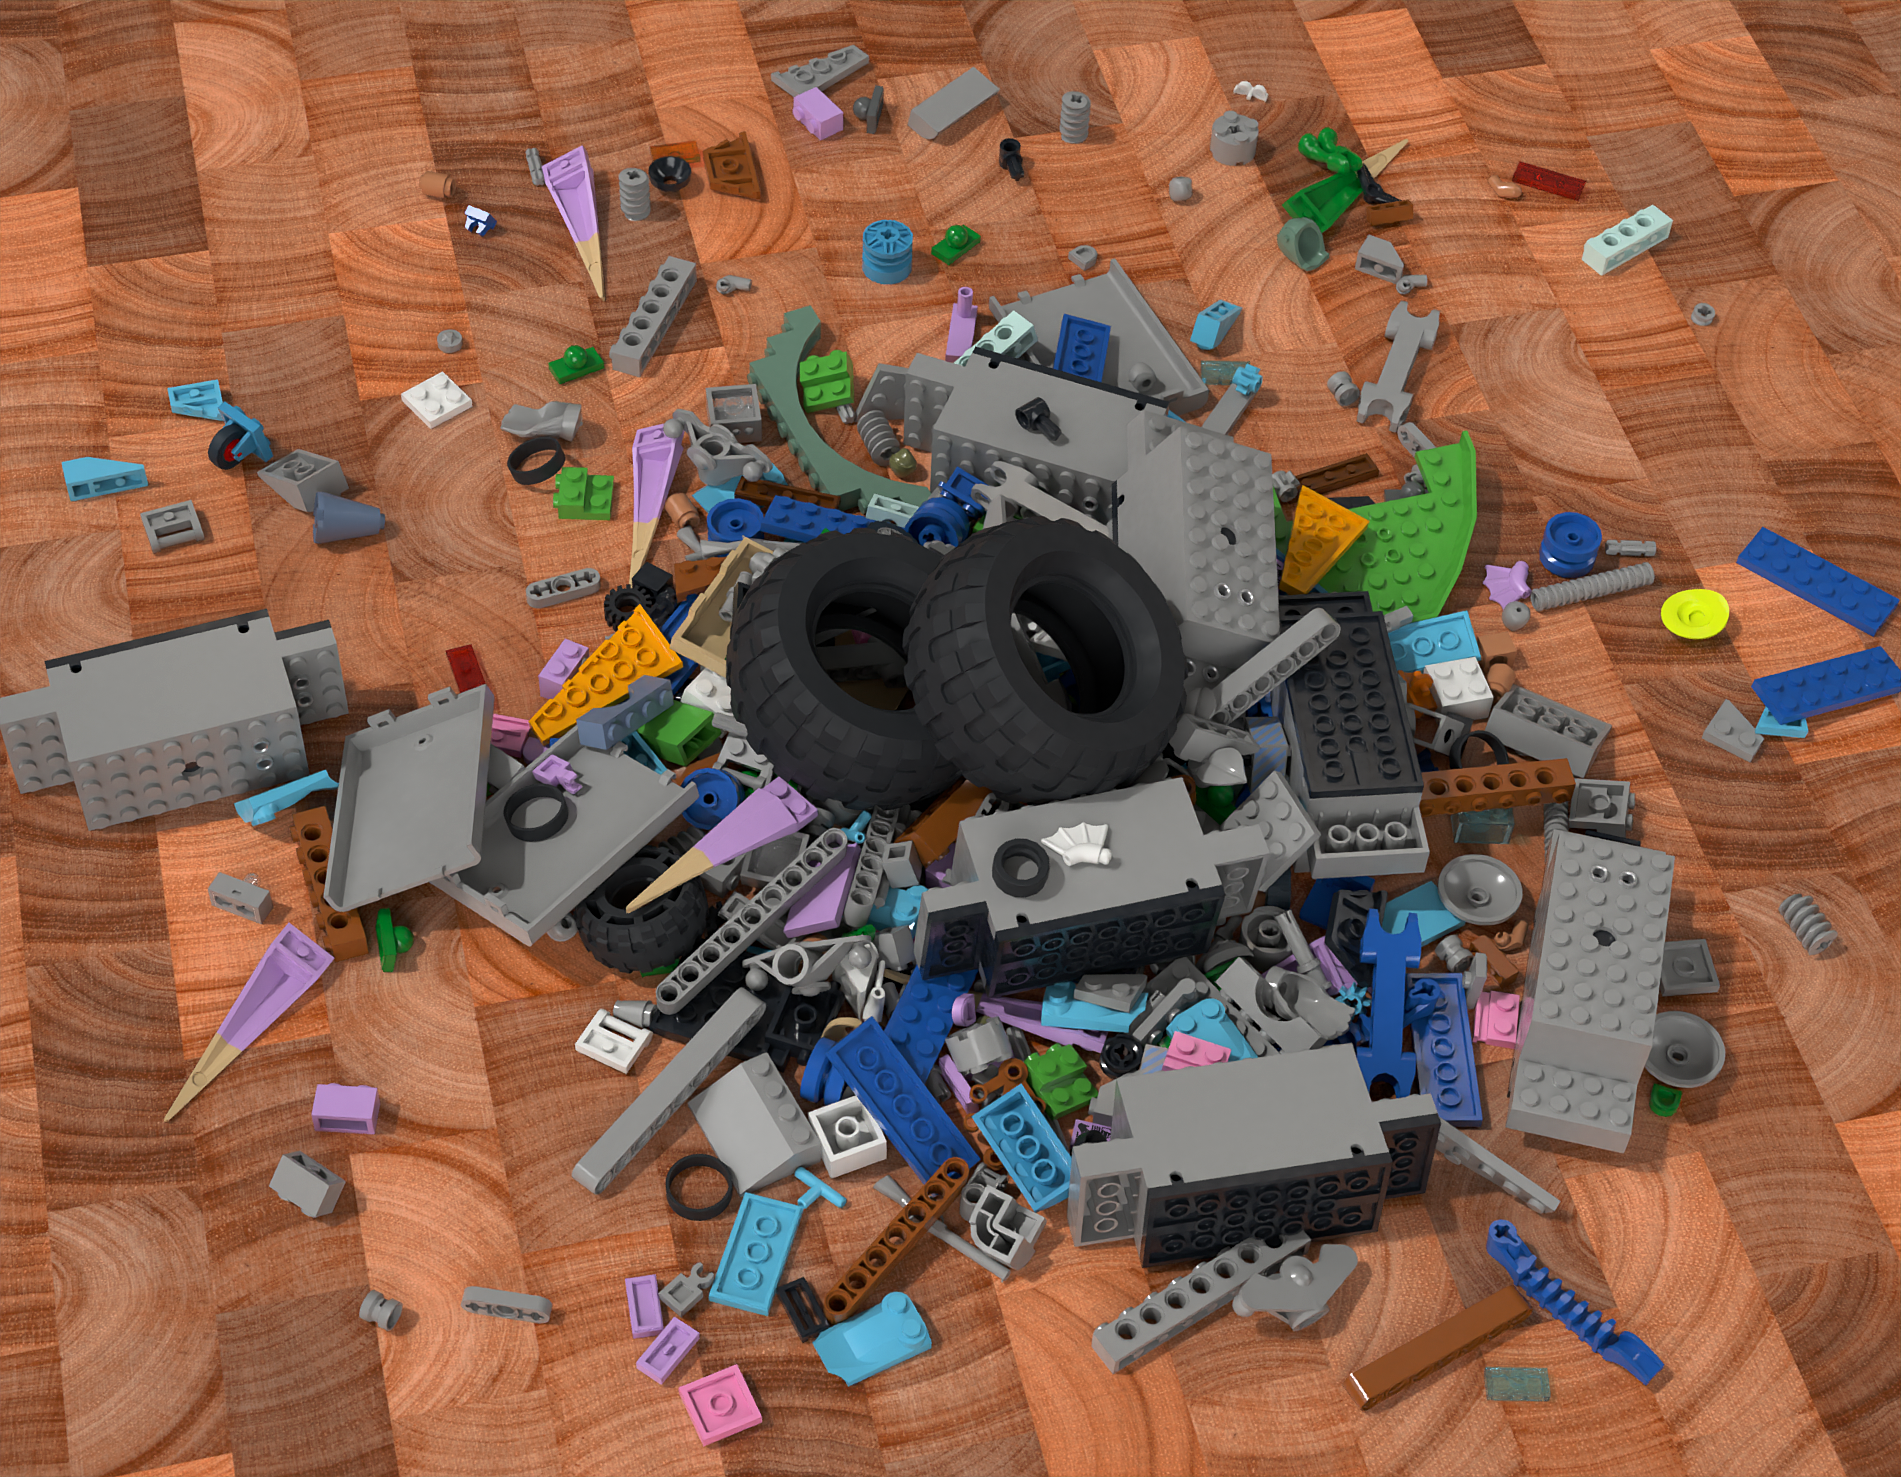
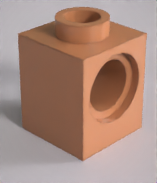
(1496, 649)

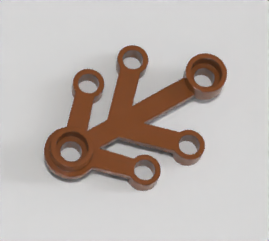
(994, 1084)

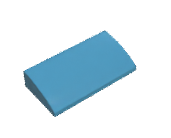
(1027, 1148)

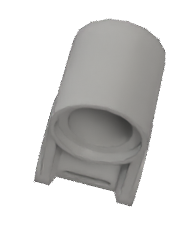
(975, 1187)

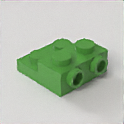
(827, 381)
(583, 495)
(1059, 1080)

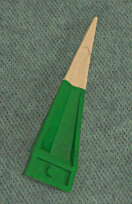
(1332, 196)

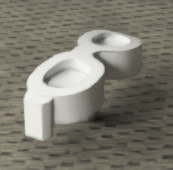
(1246, 89)

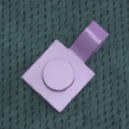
(555, 772)

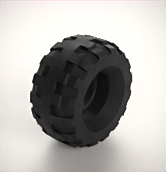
(650, 934)

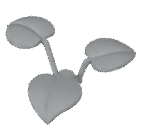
(1224, 765)

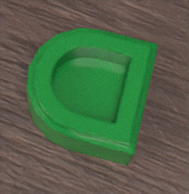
(1664, 1100)

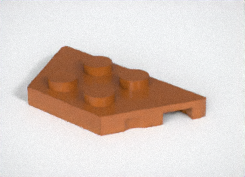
(732, 168)

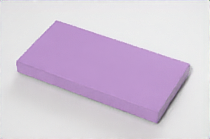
(825, 902)

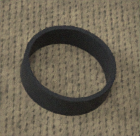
(531, 447)
(1496, 745)
(544, 831)
(699, 1160)

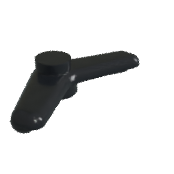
(1372, 191)

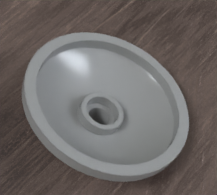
(1479, 879)
(1690, 1041)

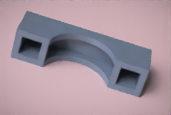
(609, 725)

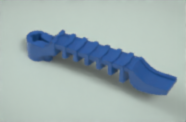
(1418, 1003)
(1626, 1349)

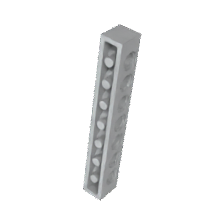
(1120, 1352)

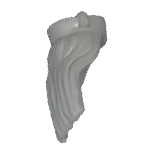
(552, 420)
(1302, 996)

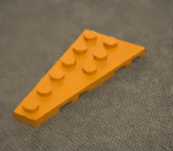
(1317, 540)
(604, 677)

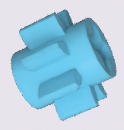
(1247, 379)
(1354, 993)

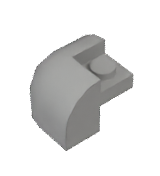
(1005, 1228)

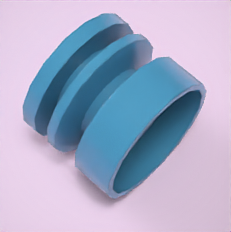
(887, 252)

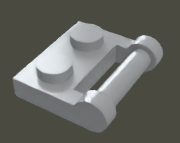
(169, 520)
(739, 752)

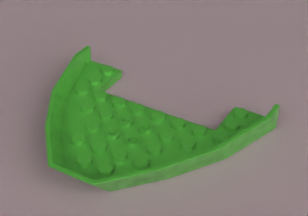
(1413, 542)

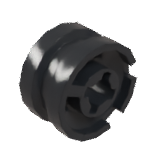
(1110, 1060)

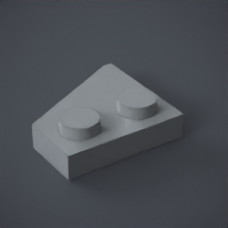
(1111, 991)

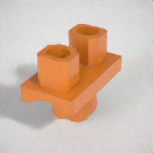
(1418, 690)

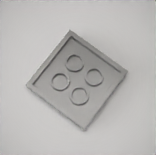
(1282, 822)

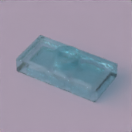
(1220, 371)
(1517, 1384)

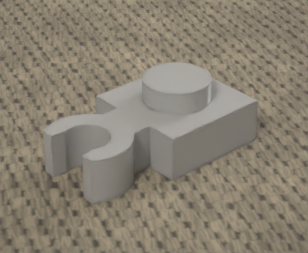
(685, 1292)

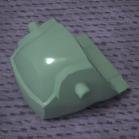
(1302, 243)

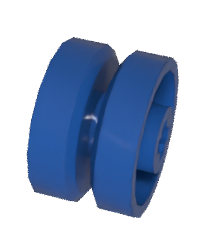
(732, 519)
(939, 520)
(1570, 545)
(727, 795)
(821, 1077)

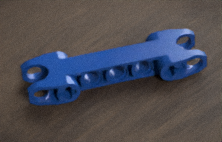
(1390, 957)

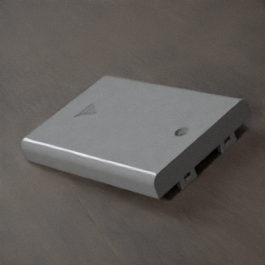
(1133, 337)
(410, 798)
(606, 825)

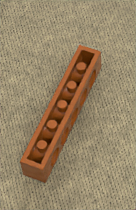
(1496, 787)
(314, 836)

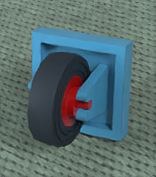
(237, 439)

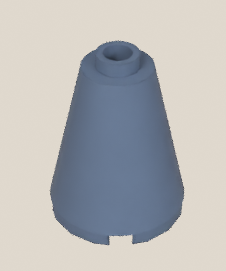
(344, 519)

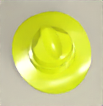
(1695, 613)

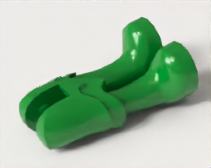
(1324, 150)

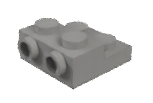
(1602, 806)

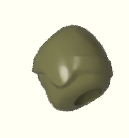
(903, 463)

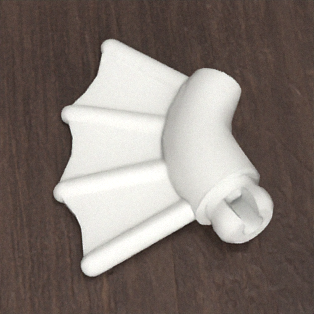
(1080, 844)
(876, 998)

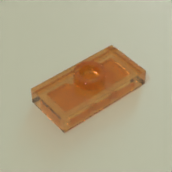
(685, 150)

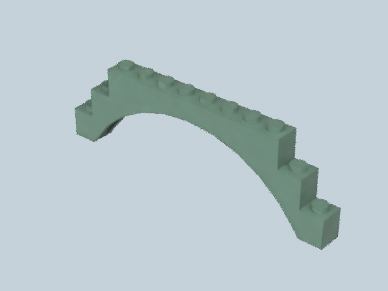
(777, 389)

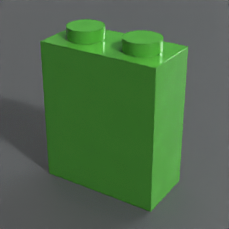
(680, 733)

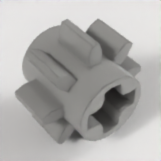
(1285, 485)

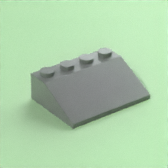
(1547, 729)
(755, 1125)

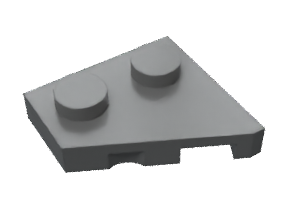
(1733, 732)

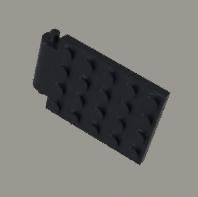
(785, 1030)

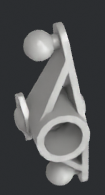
(716, 450)
(816, 968)
(1300, 1289)

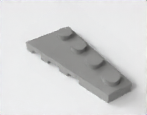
(821, 72)

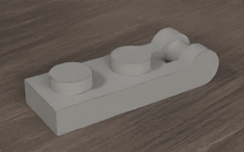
(1174, 1003)

